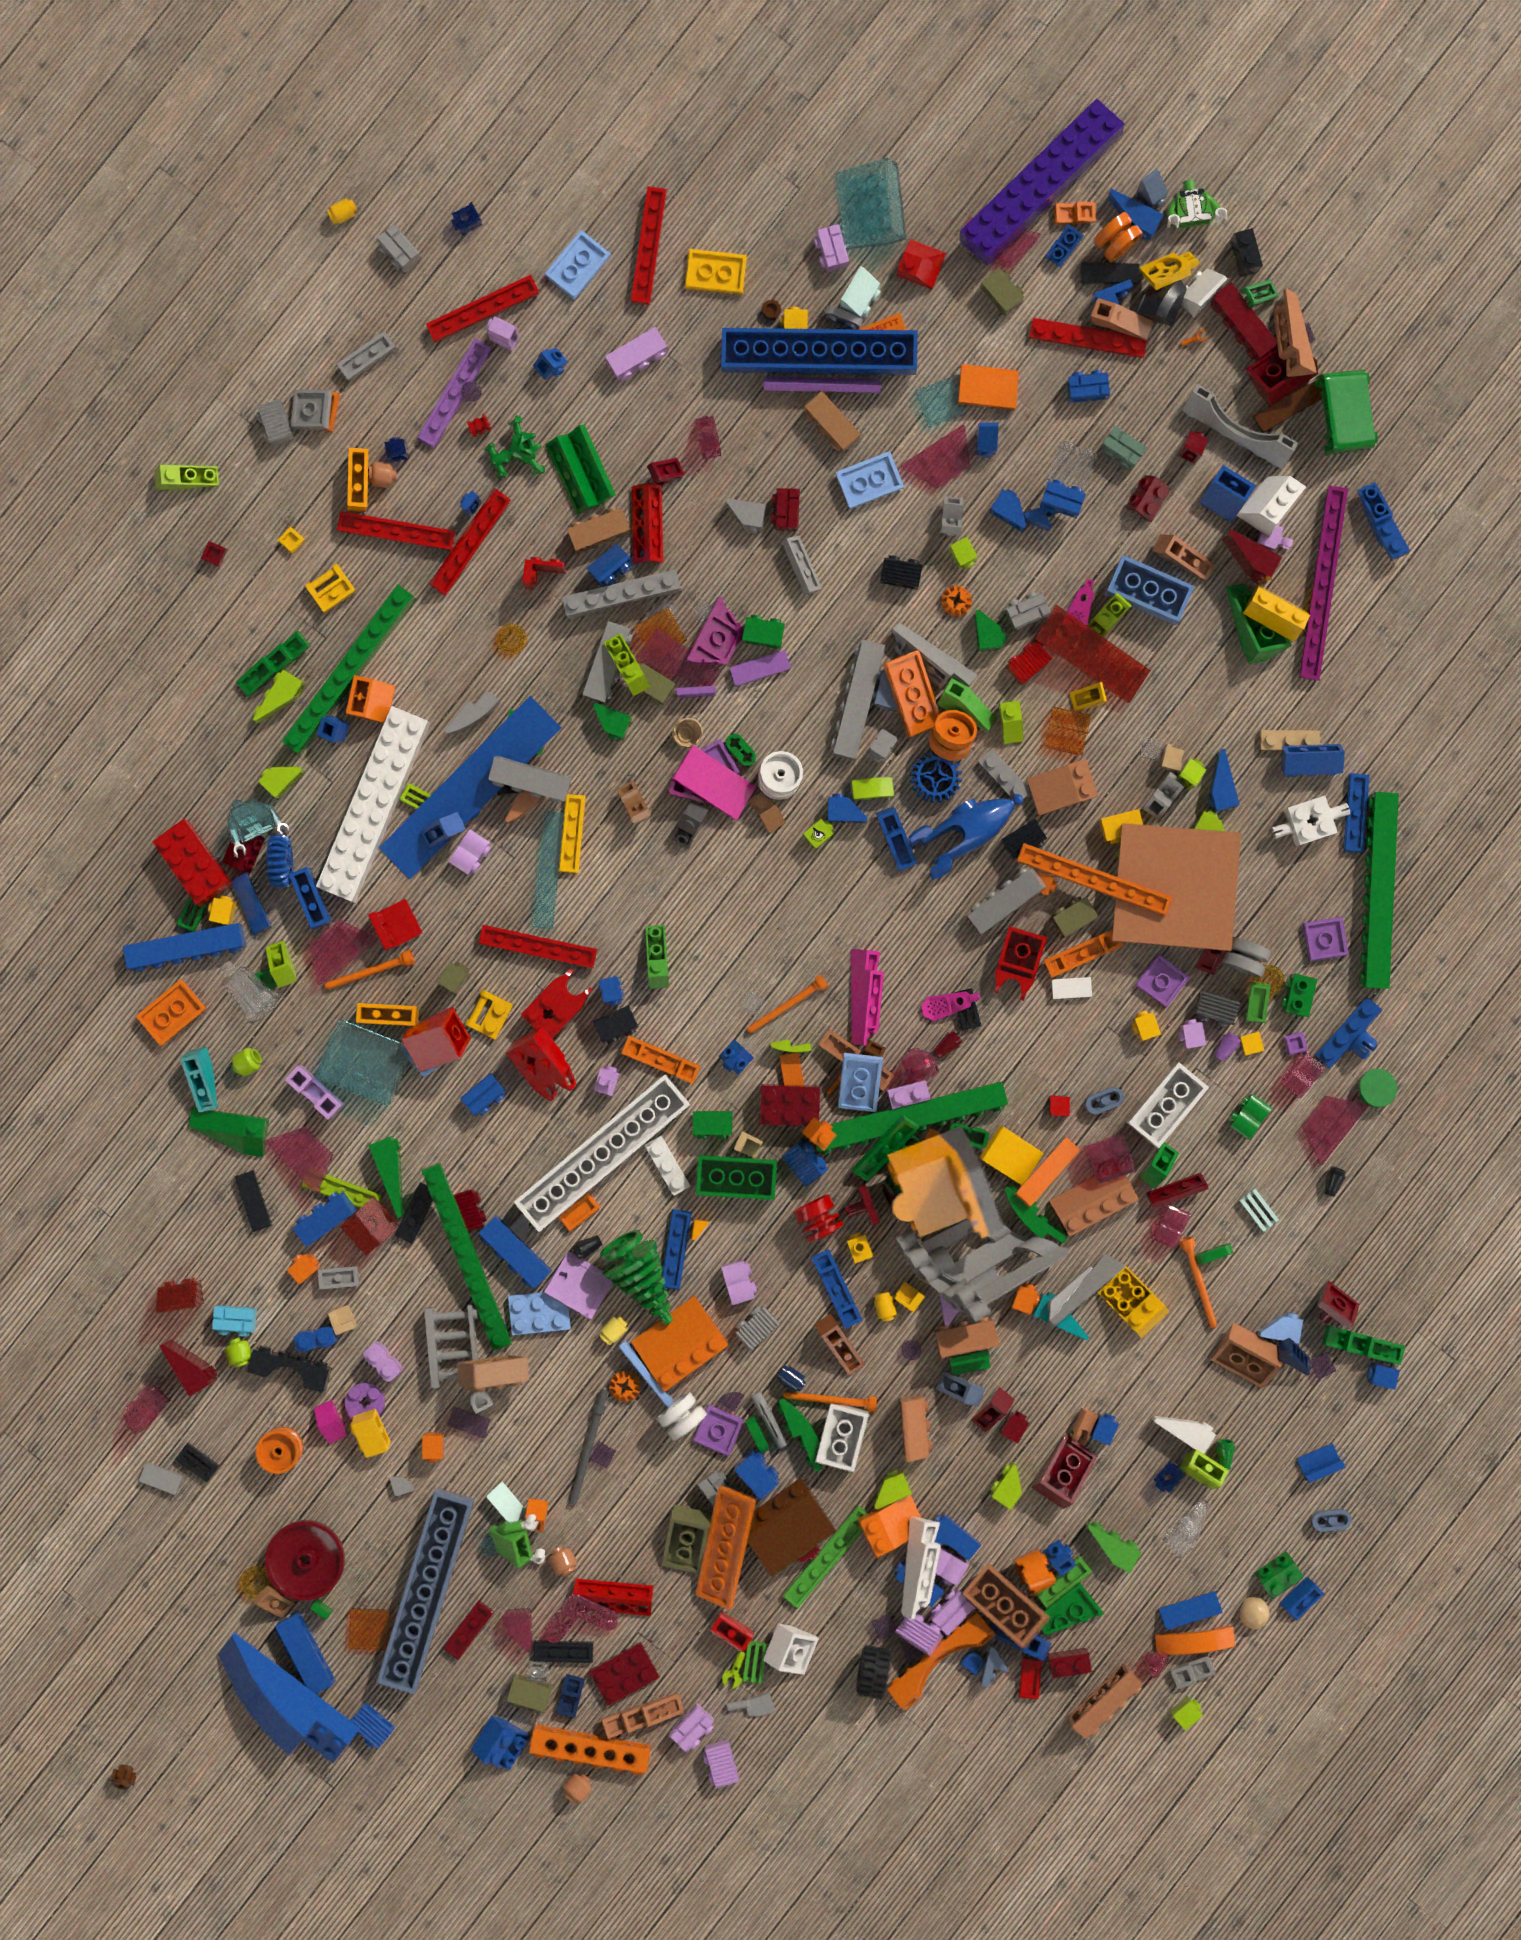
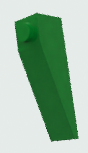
(388, 1162)

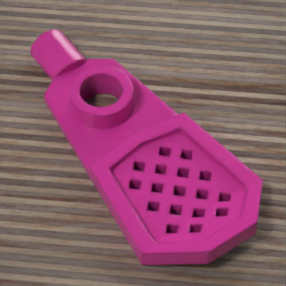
(1080, 606)
(951, 1004)

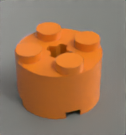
(1033, 1572)

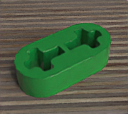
(744, 747)
(1214, 1253)
(757, 1434)

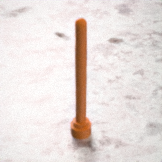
(405, 958)
(818, 984)
(1187, 1245)
(868, 1403)

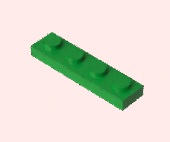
(886, 1145)

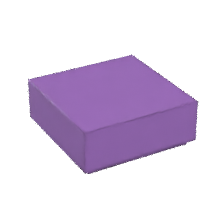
(1295, 1043)

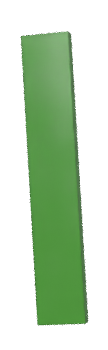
(827, 1558)

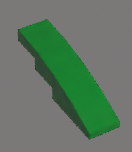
(274, 662)
(1363, 1344)

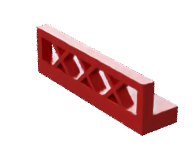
(651, 523)
(616, 1593)

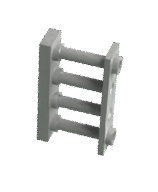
(435, 1337)

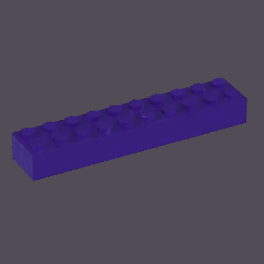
(1041, 182)

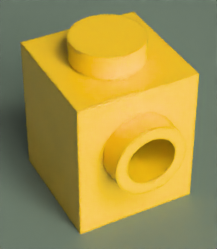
(794, 318)
(222, 910)
(1145, 1025)
(859, 1247)

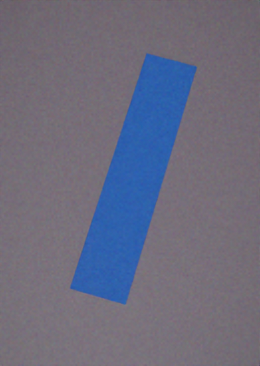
(469, 785)

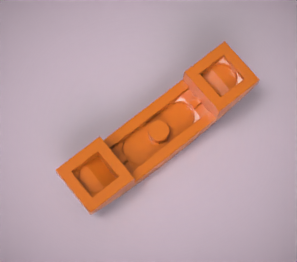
(1082, 953)
(661, 1059)
(1196, 1641)

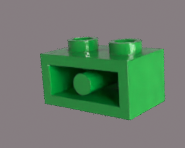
(763, 632)
(1299, 995)
(712, 1123)

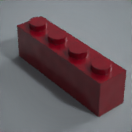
(1243, 322)

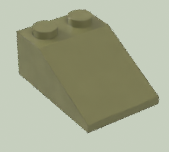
(686, 1539)

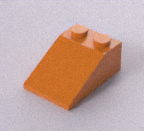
(888, 1526)

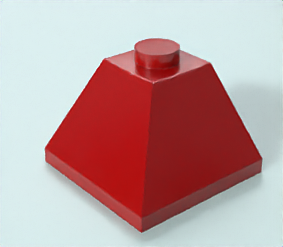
(921, 264)

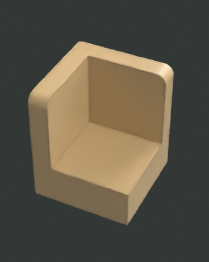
(1171, 759)
(748, 1144)
(342, 1319)

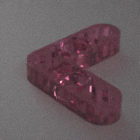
(575, 1612)

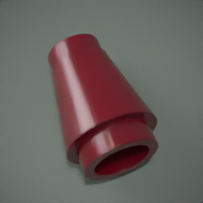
(949, 1043)

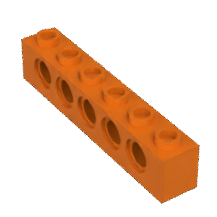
(601, 1744)

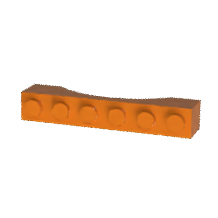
(909, 1687)

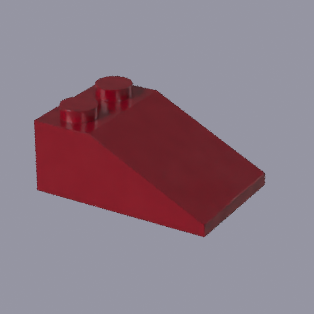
(1253, 558)
(189, 1368)
(1064, 1472)

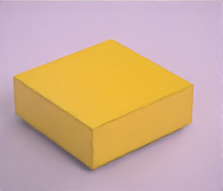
(291, 540)
(1251, 1043)

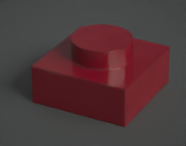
(214, 554)

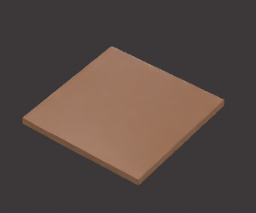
(1192, 868)

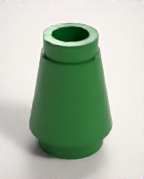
(1225, 1452)

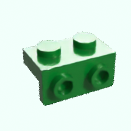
(969, 1361)
(1279, 1575)

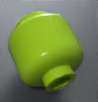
(246, 1062)
(238, 1352)

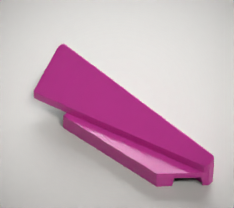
(865, 994)

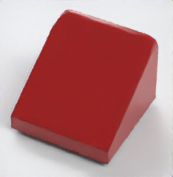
(1059, 1106)

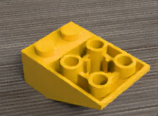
(1133, 1302)

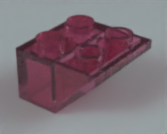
(1109, 1158)

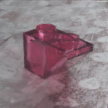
(708, 437)

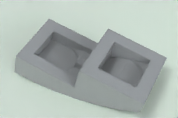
(1192, 1671)

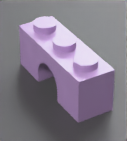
(315, 1091)

